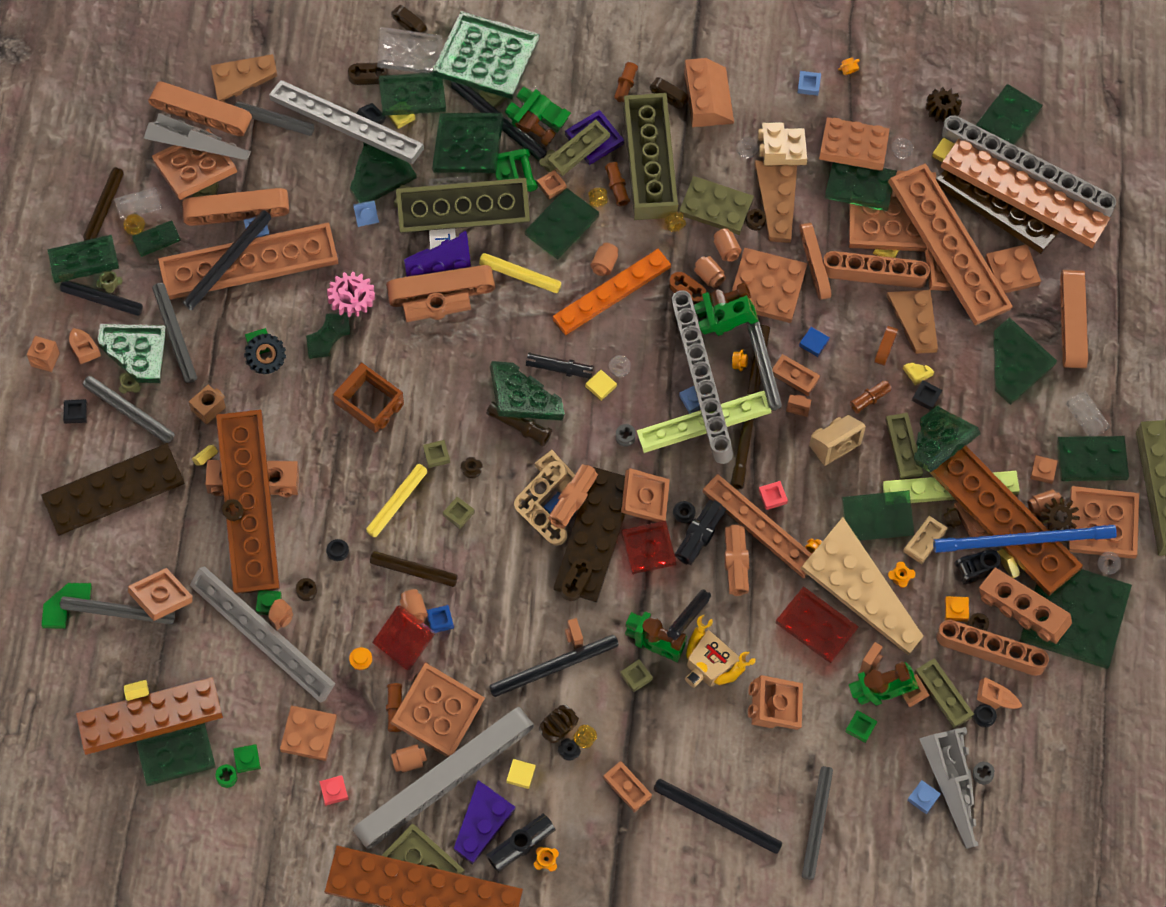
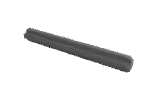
(174, 332)
(764, 366)
(128, 409)
(111, 609)
(817, 823)

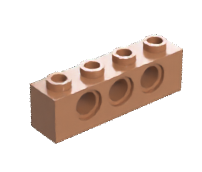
(285, 470)
(1001, 583)

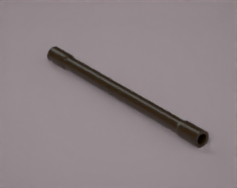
(739, 469)

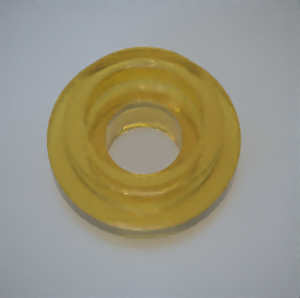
(134, 219)

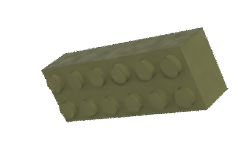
(650, 156)
(463, 205)
(1152, 451)

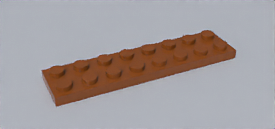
(247, 481)
(1003, 513)
(405, 884)

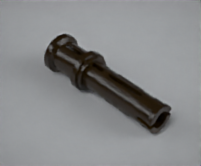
(528, 427)

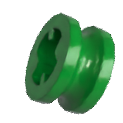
(219, 774)

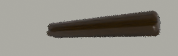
(103, 204)
(413, 568)

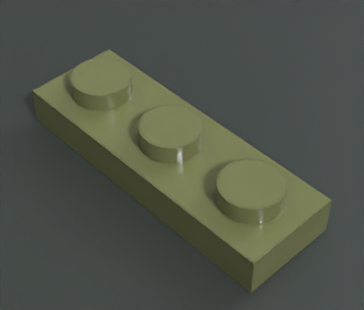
(578, 147)
(903, 445)
(944, 693)

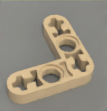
(535, 506)

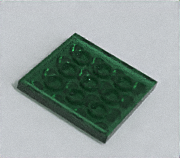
(486, 55)
(1096, 616)

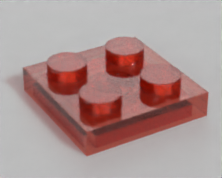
(648, 547)
(403, 637)

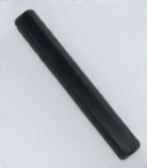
(101, 297)
(688, 614)

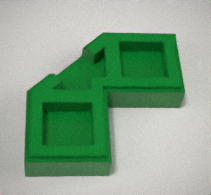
(53, 615)

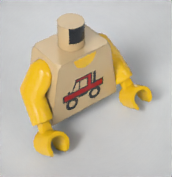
(712, 659)

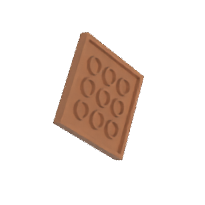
(884, 229)

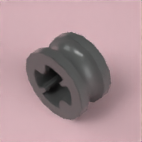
(630, 439)
(979, 767)

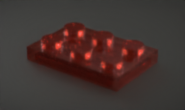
(817, 624)

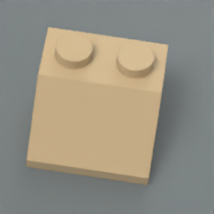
(837, 438)

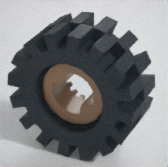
(270, 364)

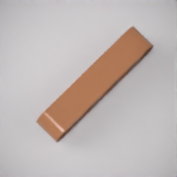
(200, 108)
(234, 206)
(885, 264)
(473, 279)
(1073, 319)
(1002, 643)

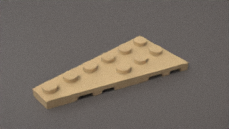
(853, 578)

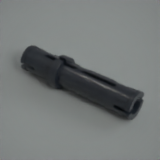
(558, 365)

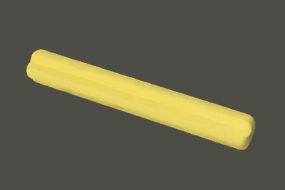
(520, 273)
(396, 500)

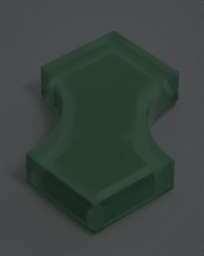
(322, 341)

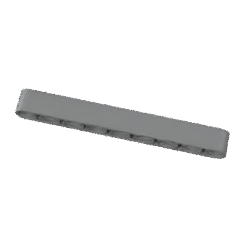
(1022, 158)
(704, 384)
(443, 778)

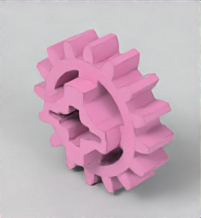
(351, 294)

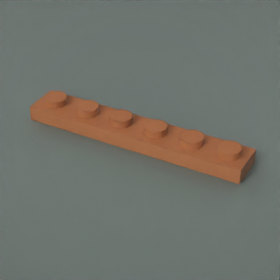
(758, 524)

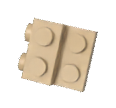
(782, 145)

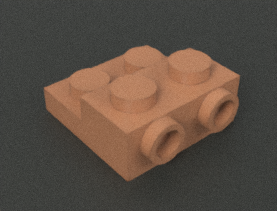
(776, 703)

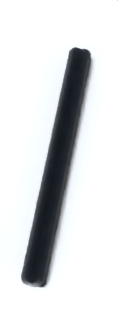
(514, 132)
(227, 260)
(553, 665)
(718, 816)

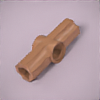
(449, 304)
(572, 496)
(736, 560)

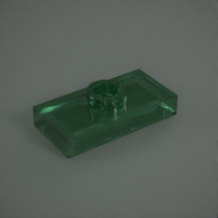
(156, 238)

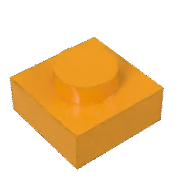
(957, 608)

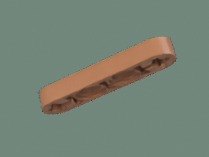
(815, 261)

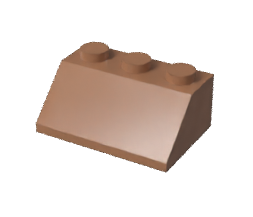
(707, 93)

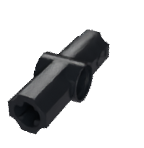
(700, 532)
(533, 833)

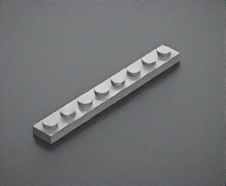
(346, 122)
(262, 634)

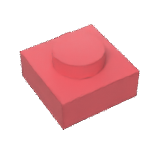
(773, 495)
(333, 790)

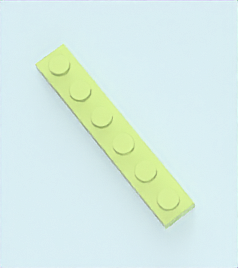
(693, 424)
(931, 490)

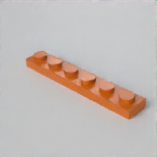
(611, 291)

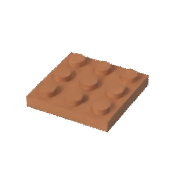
(854, 144)
(192, 169)
(772, 283)
(1101, 508)
(437, 710)

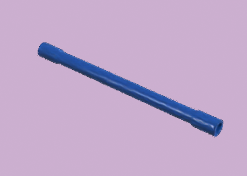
(954, 544)

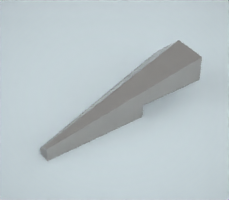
(182, 134)
(948, 761)

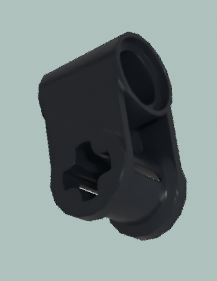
(973, 566)

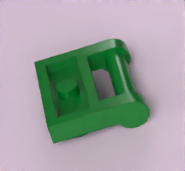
(507, 169)

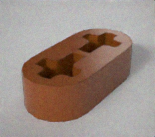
(689, 285)
(886, 345)

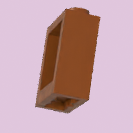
(354, 382)

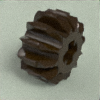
(943, 104)
(1063, 508)
(558, 723)

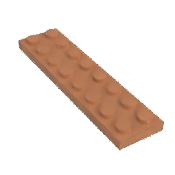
(1025, 193)
(950, 244)
(261, 260)

